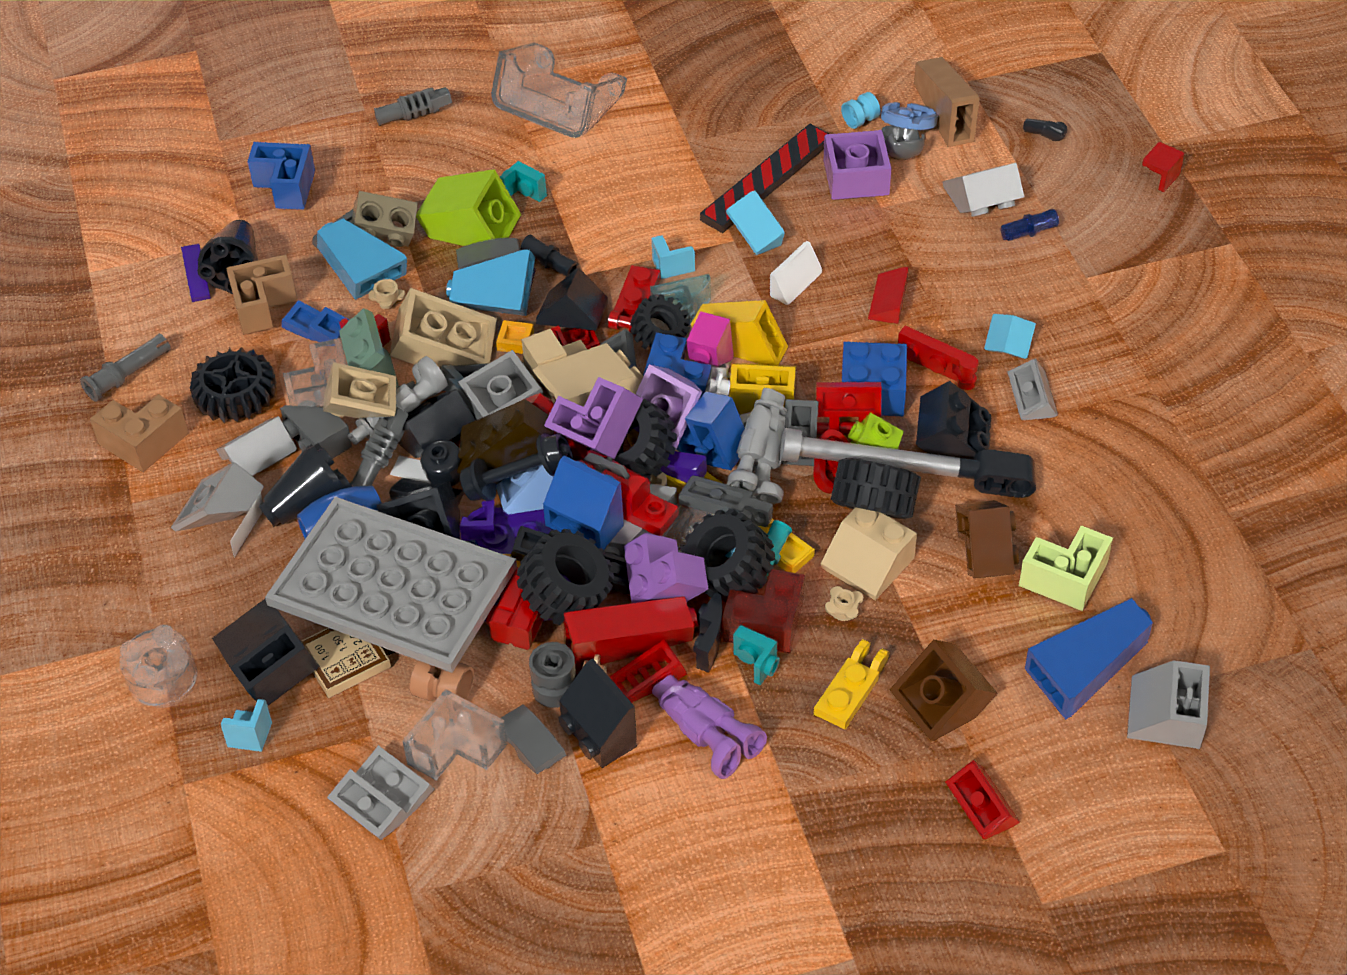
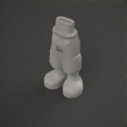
(428, 383)
(761, 446)

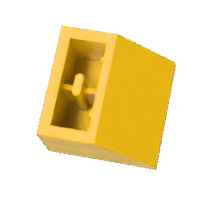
(750, 379)

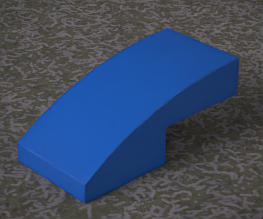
(312, 323)

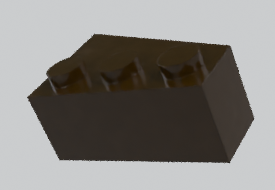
(503, 435)

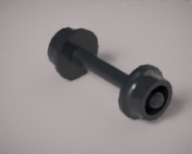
(479, 480)

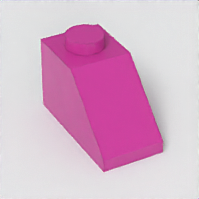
(710, 340)

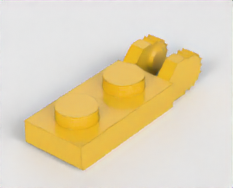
(850, 686)

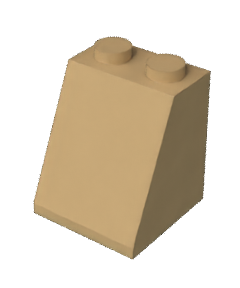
(577, 373)

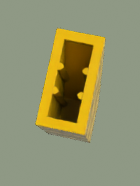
(752, 330)

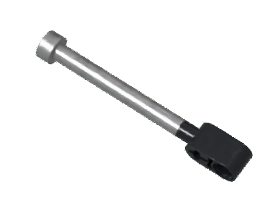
(991, 470)

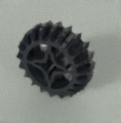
(233, 385)

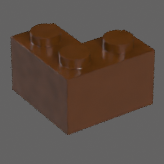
(987, 538)

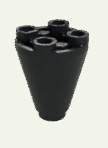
(227, 248)
(302, 484)

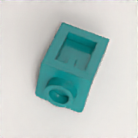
(525, 180)
(756, 650)

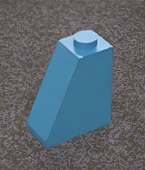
(359, 257)
(495, 285)

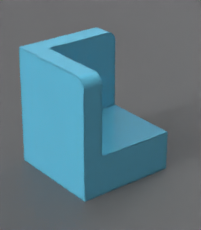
(672, 262)
(1010, 335)
(247, 728)

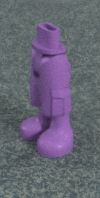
(706, 720)

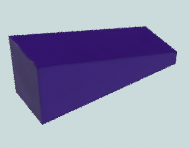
(197, 286)
(685, 465)

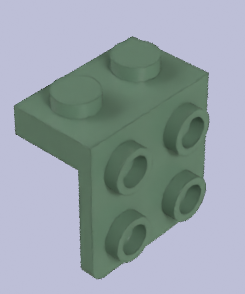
(363, 344)

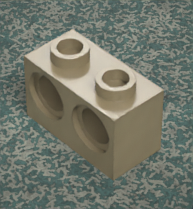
(385, 211)

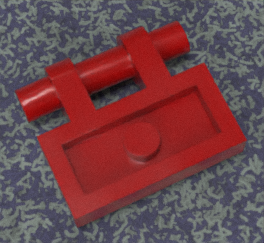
(846, 400)

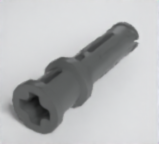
(115, 373)

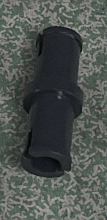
(549, 256)

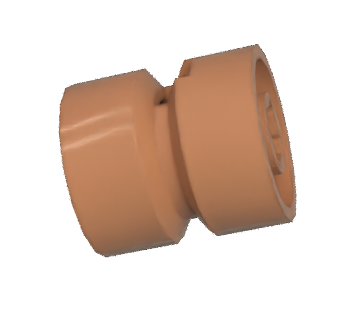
(430, 681)

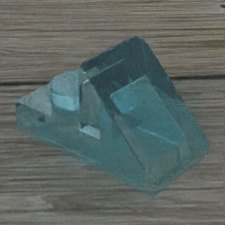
(689, 292)

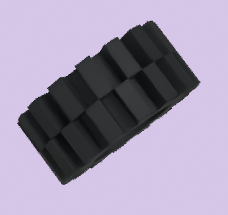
(661, 310)

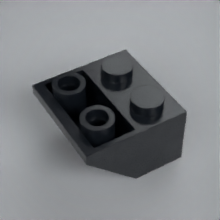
(952, 423)

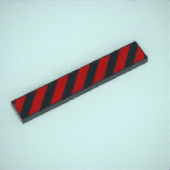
(767, 175)

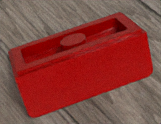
(889, 295)
(981, 800)

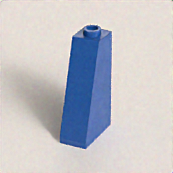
(1088, 655)

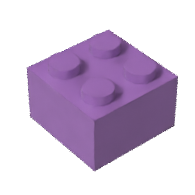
(857, 164)

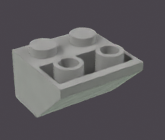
(1170, 704)

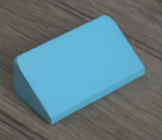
(756, 223)

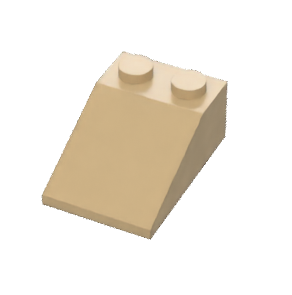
(441, 332)

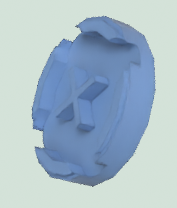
(910, 117)

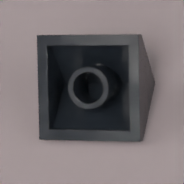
(573, 303)

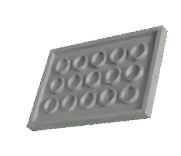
(392, 583)

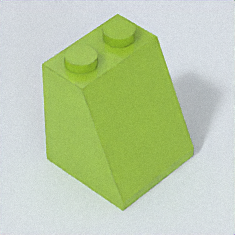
(468, 209)

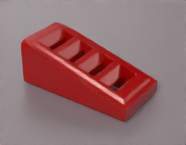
(651, 658)

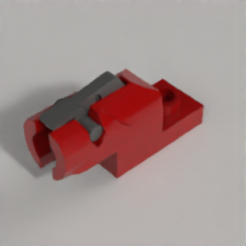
(638, 503)

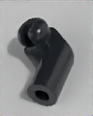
(1048, 129)

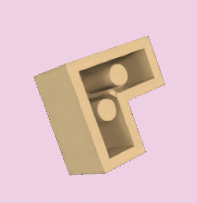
(545, 348)

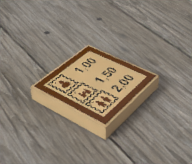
(344, 660)

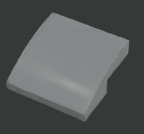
(380, 793)

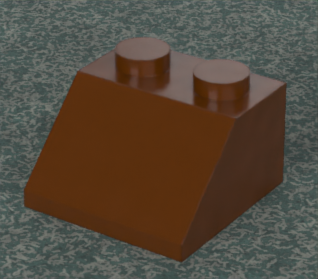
(942, 689)

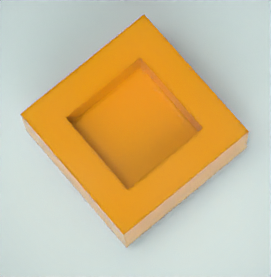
(511, 335)

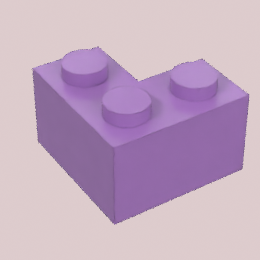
(601, 421)
(661, 571)

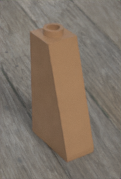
(950, 99)

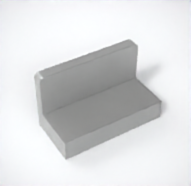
(259, 446)

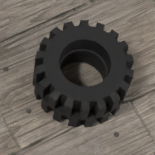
(653, 442)
(875, 487)
(578, 561)
(749, 561)

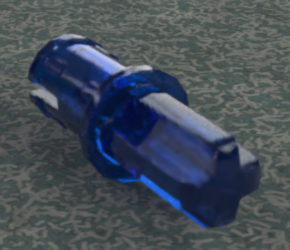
(1030, 225)

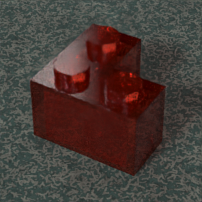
(770, 615)

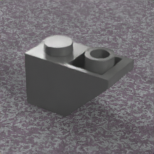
(314, 426)

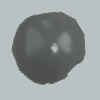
(902, 142)

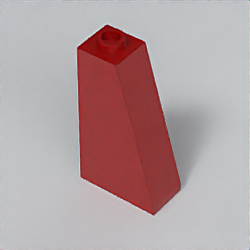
(627, 629)

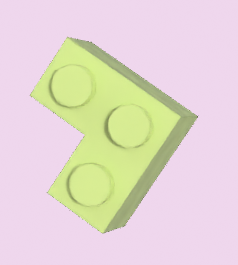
(1066, 573)

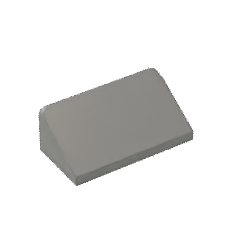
(1032, 391)

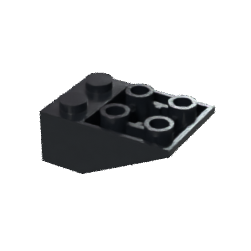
(265, 653)

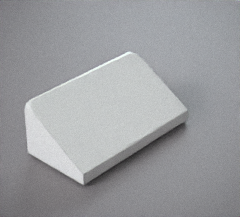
(795, 274)

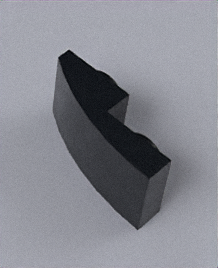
(710, 634)

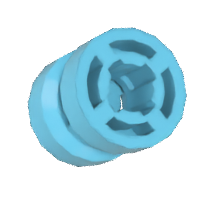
(858, 111)

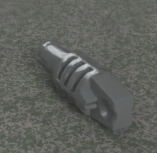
(414, 105)
(380, 447)

